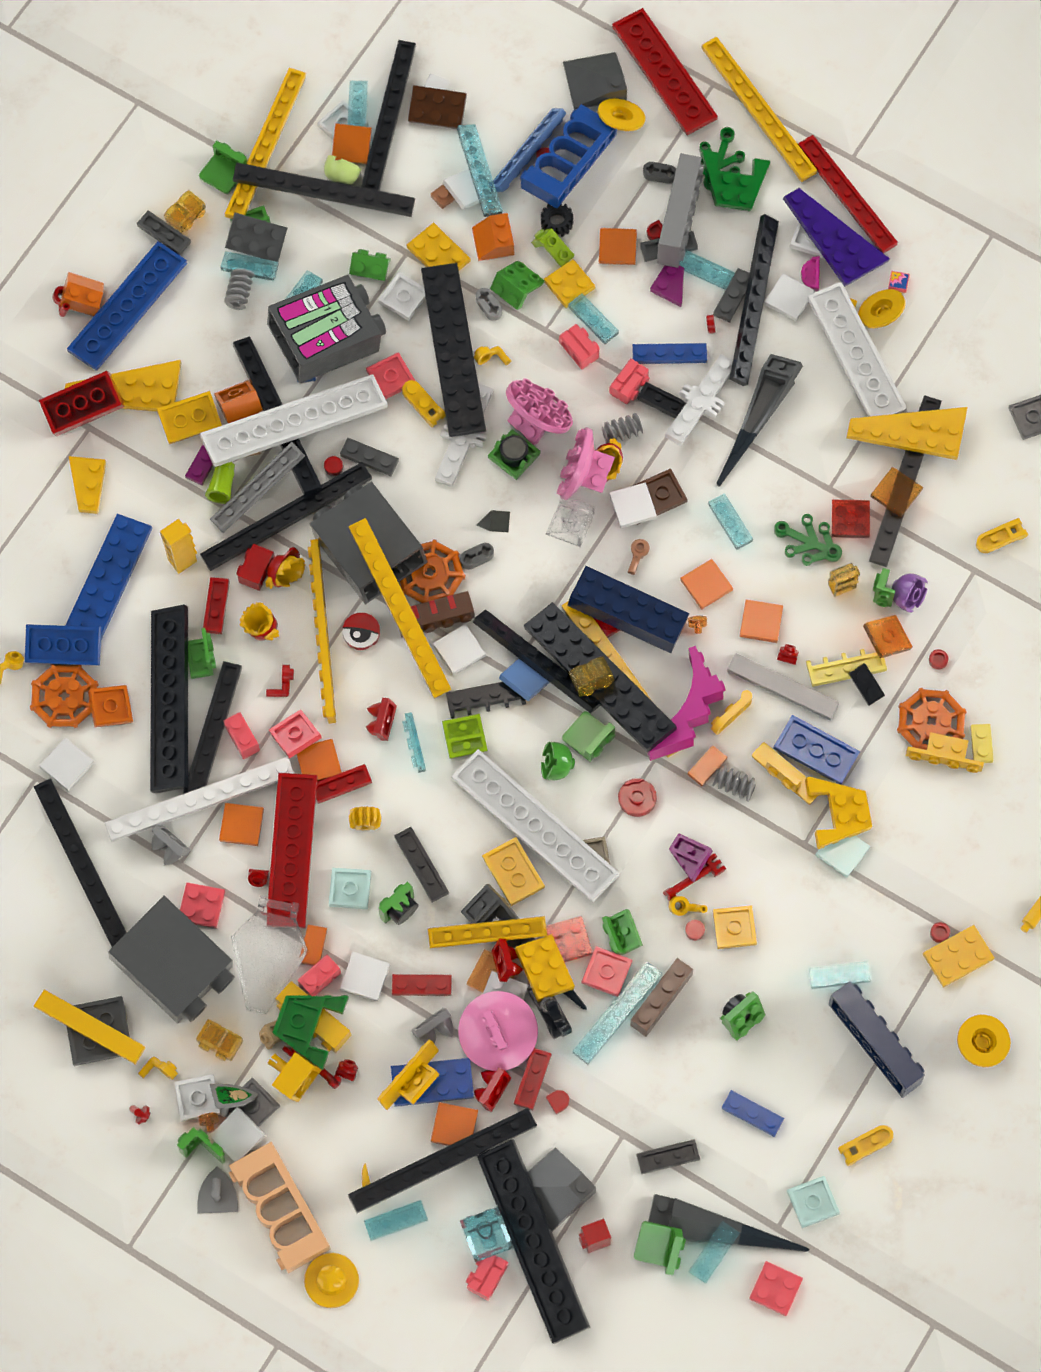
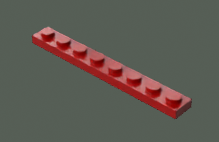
(848, 194)

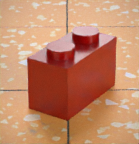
(255, 566)
(595, 1236)

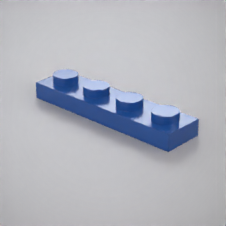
(670, 353)

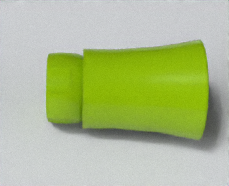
(221, 483)

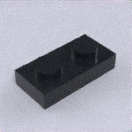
(866, 684)

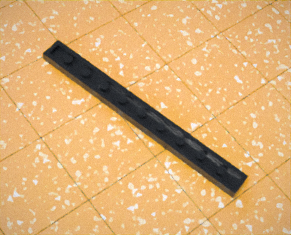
(388, 115)
(323, 189)
(754, 300)
(269, 399)
(284, 517)
(891, 522)
(80, 861)
(442, 1160)

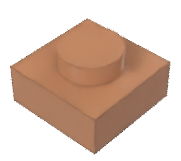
(442, 196)

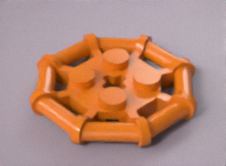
(439, 578)
(55, 689)
(930, 710)

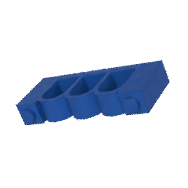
(552, 190)

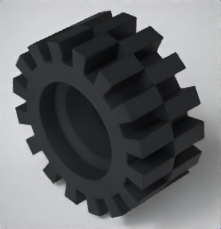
(563, 211)

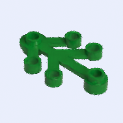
(722, 163)
(810, 542)

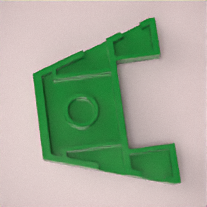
(731, 188)
(299, 1021)

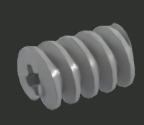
(237, 288)
(622, 428)
(735, 783)

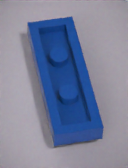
(752, 1113)

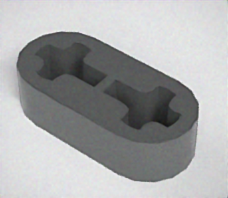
(659, 172)
(474, 554)

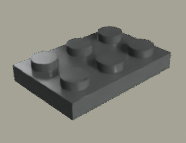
(255, 237)

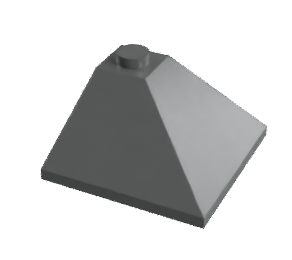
(595, 79)
(559, 1187)

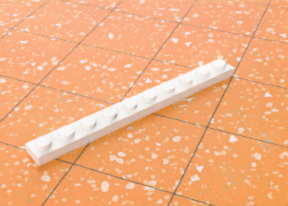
(197, 799)

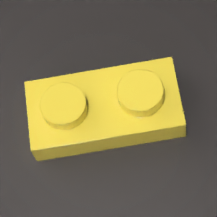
(981, 743)

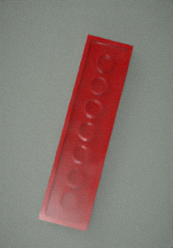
(664, 71)
(292, 842)

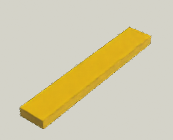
(487, 932)
(89, 1027)

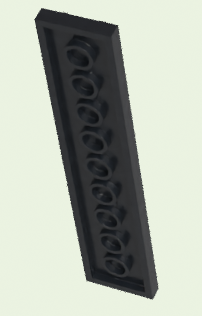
(453, 350)
(169, 699)
(620, 699)
(533, 1242)

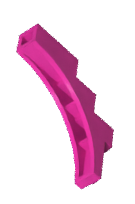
(695, 710)

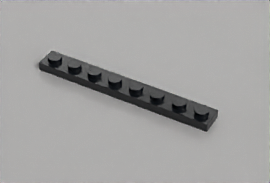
(533, 658)
(213, 726)

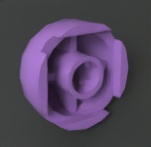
(909, 591)

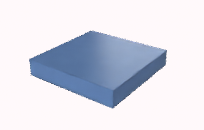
(523, 679)

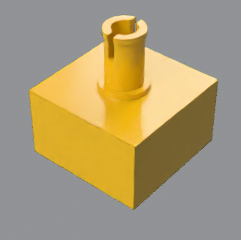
(294, 1076)

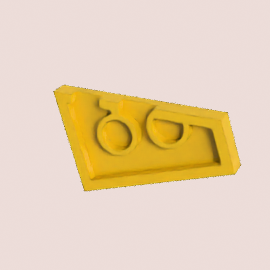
(88, 482)

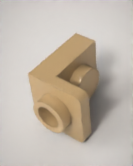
(267, 1036)

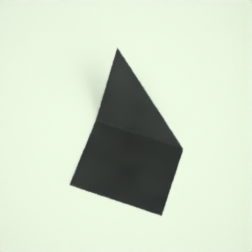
(496, 521)

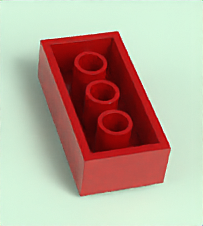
(81, 403)

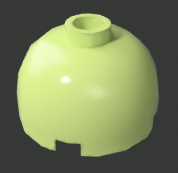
(341, 170)

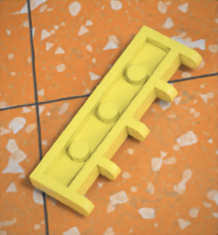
(838, 670)

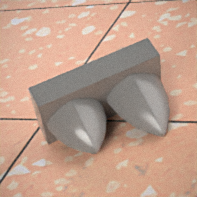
(175, 848)
(440, 1021)

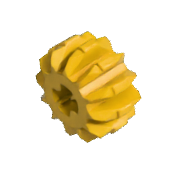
(364, 818)

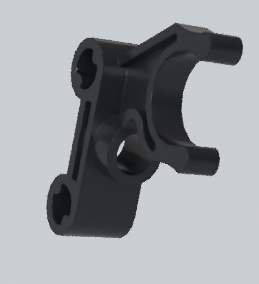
(554, 1017)

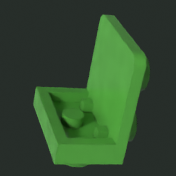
(221, 167)
(515, 283)
(201, 656)
(589, 736)
(193, 1138)
(660, 1246)

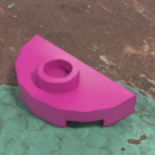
(810, 273)

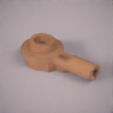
(639, 549)

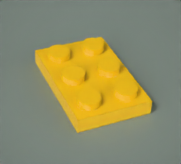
(436, 248)
(189, 417)
(513, 871)
(958, 956)
(544, 967)

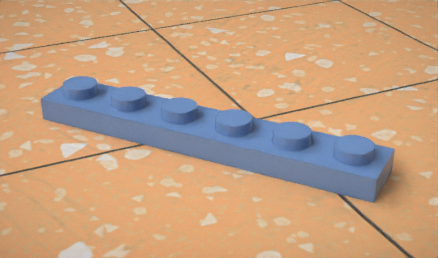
(529, 147)

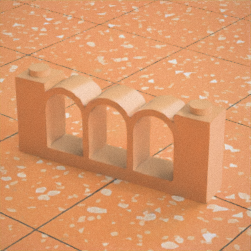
(258, 1163)

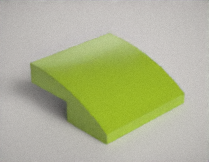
(464, 735)

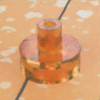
(697, 623)
(208, 1120)

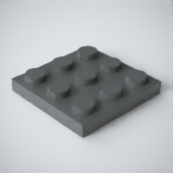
(109, 1011)

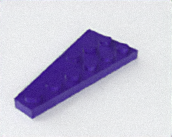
(841, 246)

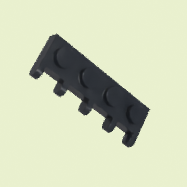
(481, 696)

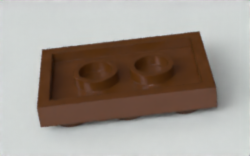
(437, 107)
(664, 491)

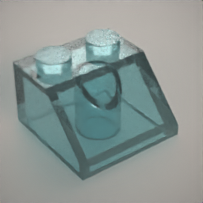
(486, 1234)

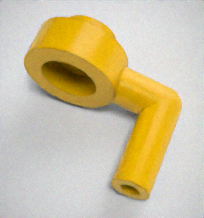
(484, 354)
(13, 660)
(685, 906)
(167, 1069)

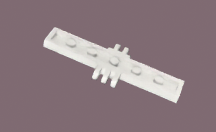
(700, 400)
(460, 445)

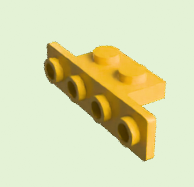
(946, 751)
(783, 770)
(413, 1078)

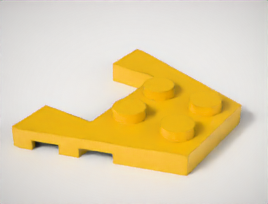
(847, 808)

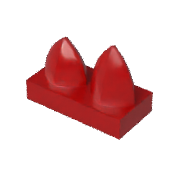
(385, 715)
(503, 959)
(497, 1083)

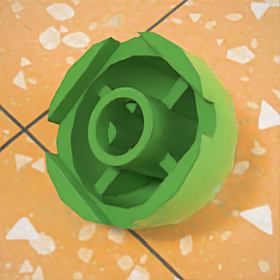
(557, 761)

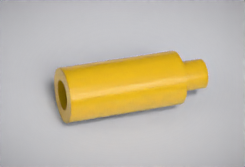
(1032, 917)

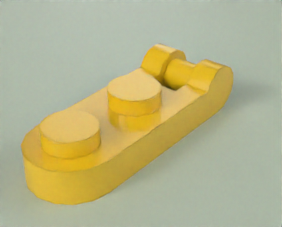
(422, 402)
(1000, 536)
(732, 712)
(867, 1144)

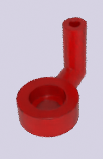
(65, 307)
(287, 675)

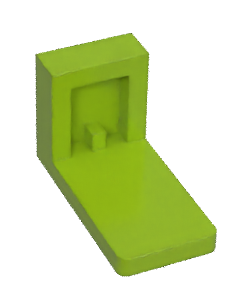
(553, 245)

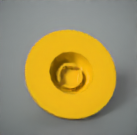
(621, 114)
(882, 308)
(983, 1040)
(331, 1280)

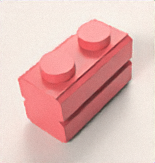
(579, 346)
(628, 381)
(241, 735)
(319, 976)
(486, 1276)

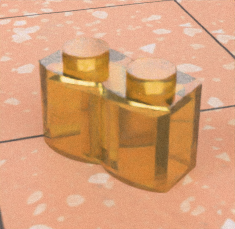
(185, 211)
(843, 579)
(591, 676)
(220, 1040)

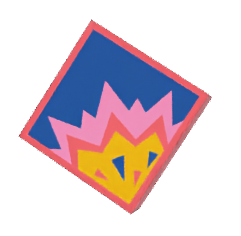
(898, 281)

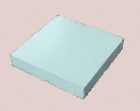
(844, 854)
(349, 888)
(813, 1201)

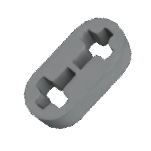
(485, 306)

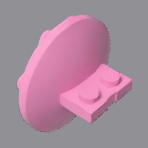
(537, 410)
(585, 466)
(498, 1031)

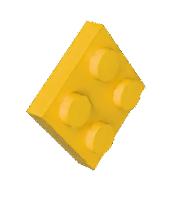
(569, 282)
(734, 927)

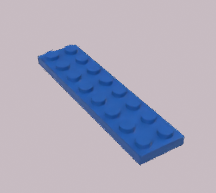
(127, 306)
(110, 573)

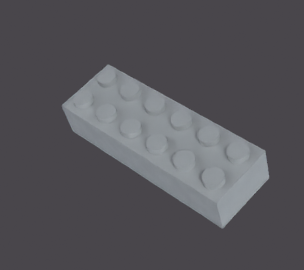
(680, 210)

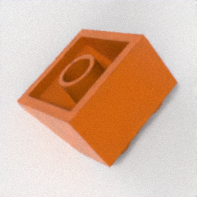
(493, 237)
(82, 294)
(238, 401)

